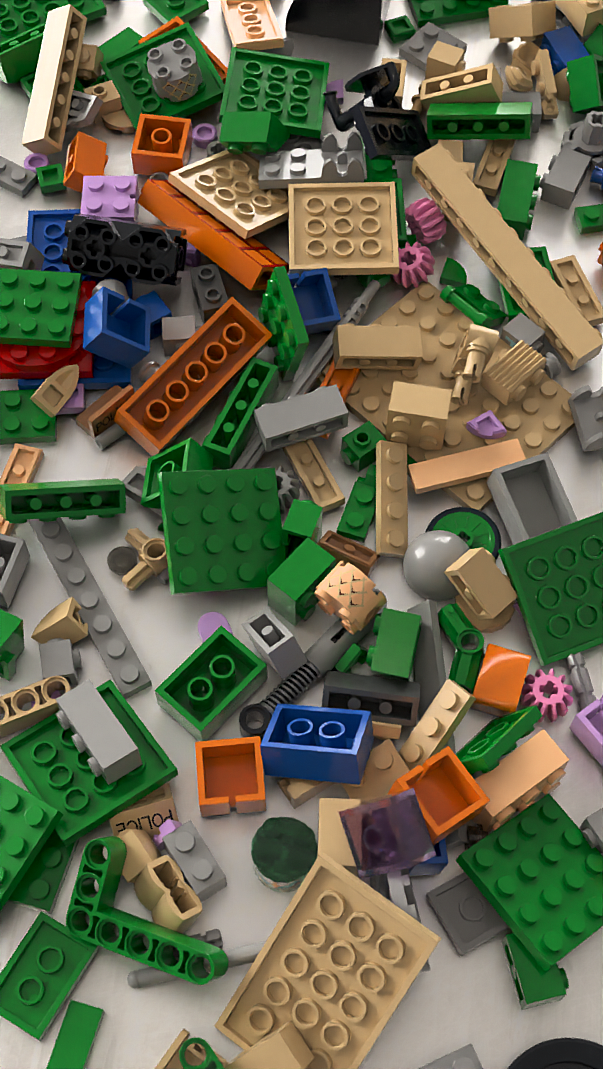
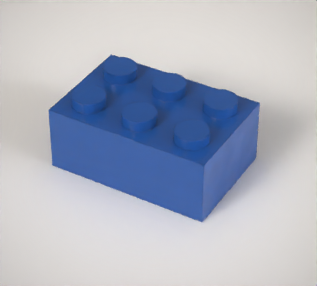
(317, 743)

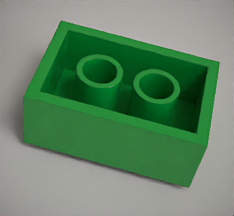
(211, 684)

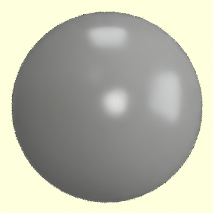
(428, 559)

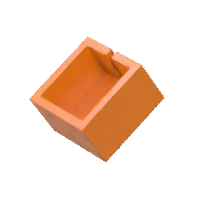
(230, 776)
(444, 792)

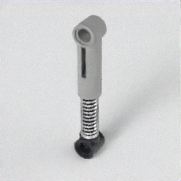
(321, 657)

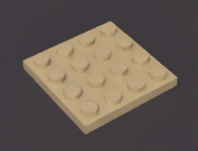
(231, 192)
(343, 228)

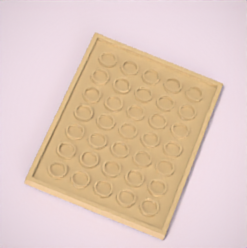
(535, 419)

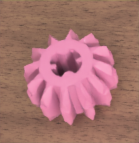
(425, 220)
(414, 265)
(558, 693)

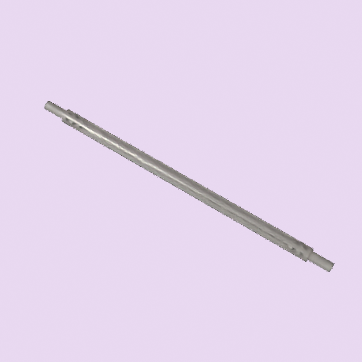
(304, 381)

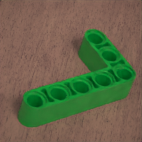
(132, 928)

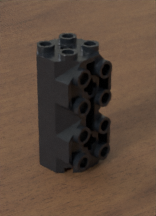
(125, 249)

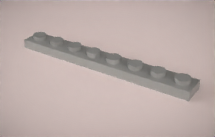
(102, 623)

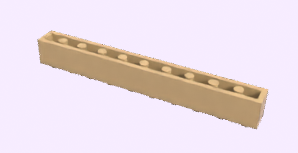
(507, 256)

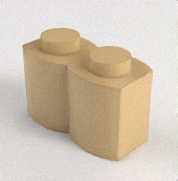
(166, 895)

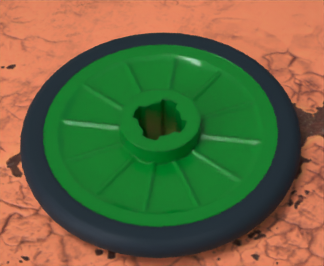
(470, 525)

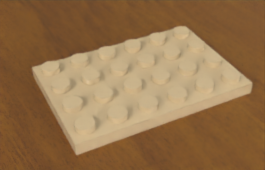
(331, 969)

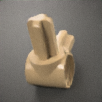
(149, 564)

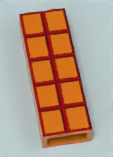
(242, 258)

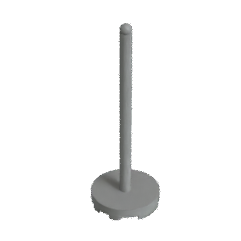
(401, 895)

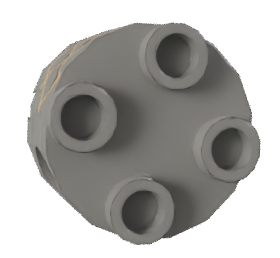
(174, 70)

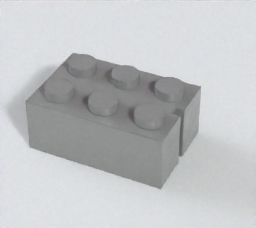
(530, 498)

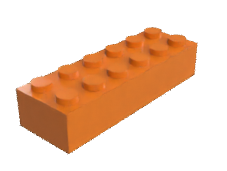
(192, 377)

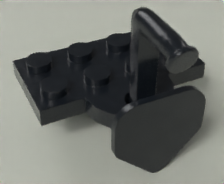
(382, 122)

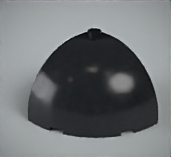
(339, 19)

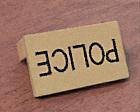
(147, 813)

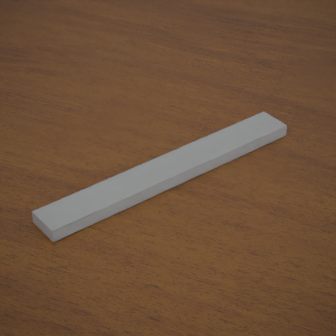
(431, 675)

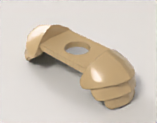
(519, 73)

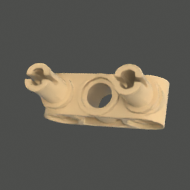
(472, 360)

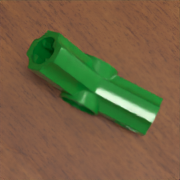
(461, 632)

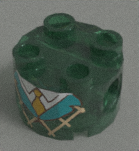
(283, 853)

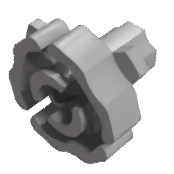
(587, 138)

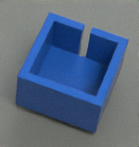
(315, 300)
(118, 336)

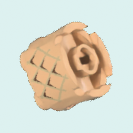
(349, 596)

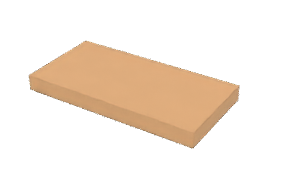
(252, 24)

